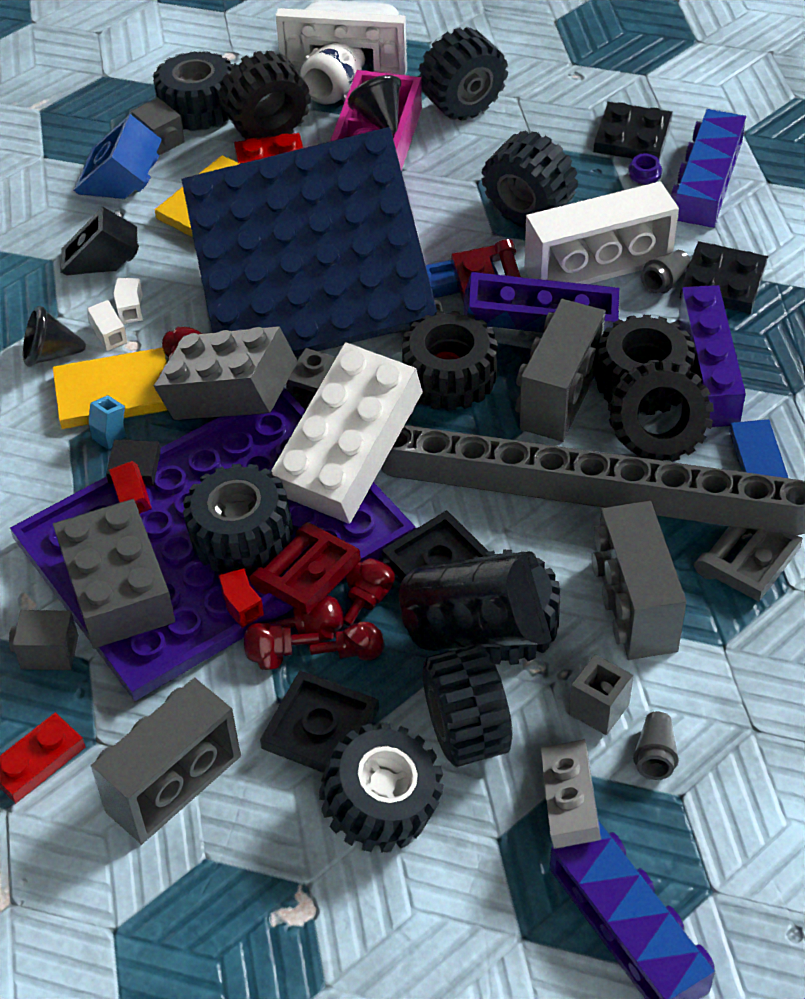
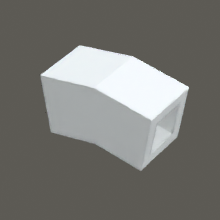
(128, 299)
(107, 325)

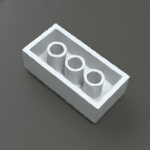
(601, 235)
(347, 432)

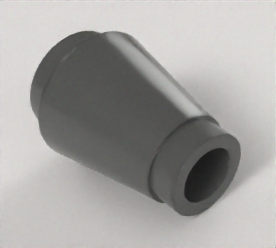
(664, 271)
(656, 748)

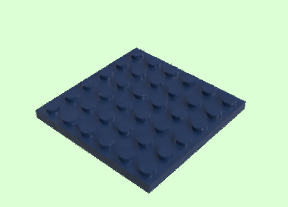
(311, 244)

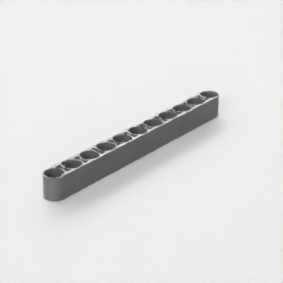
(599, 479)

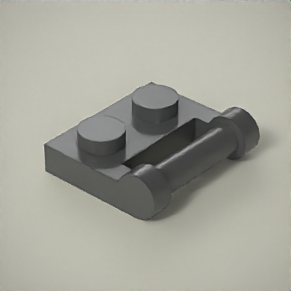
(757, 563)

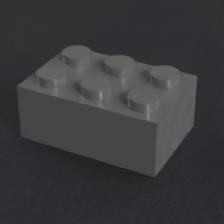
(559, 369)
(226, 373)
(114, 573)
(638, 580)
(166, 760)

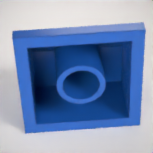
(120, 161)

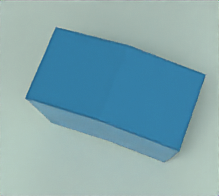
(106, 421)

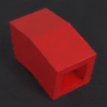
(130, 485)
(240, 597)

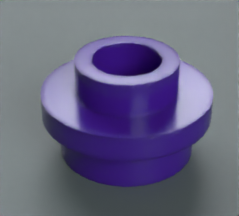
(645, 169)

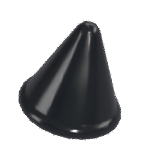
(378, 101)
(48, 339)

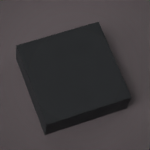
(143, 453)

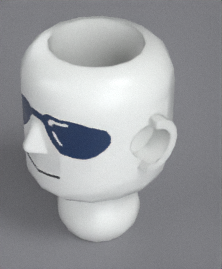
(331, 71)

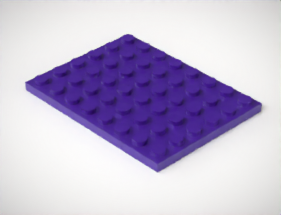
(198, 605)

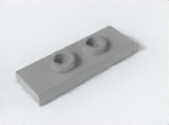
(570, 794)

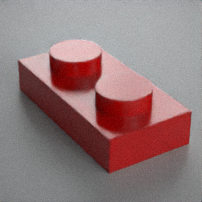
(260, 148)
(38, 756)

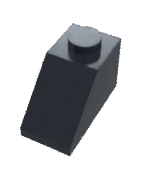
(100, 245)

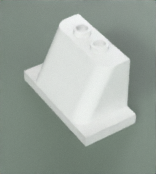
(347, 23)

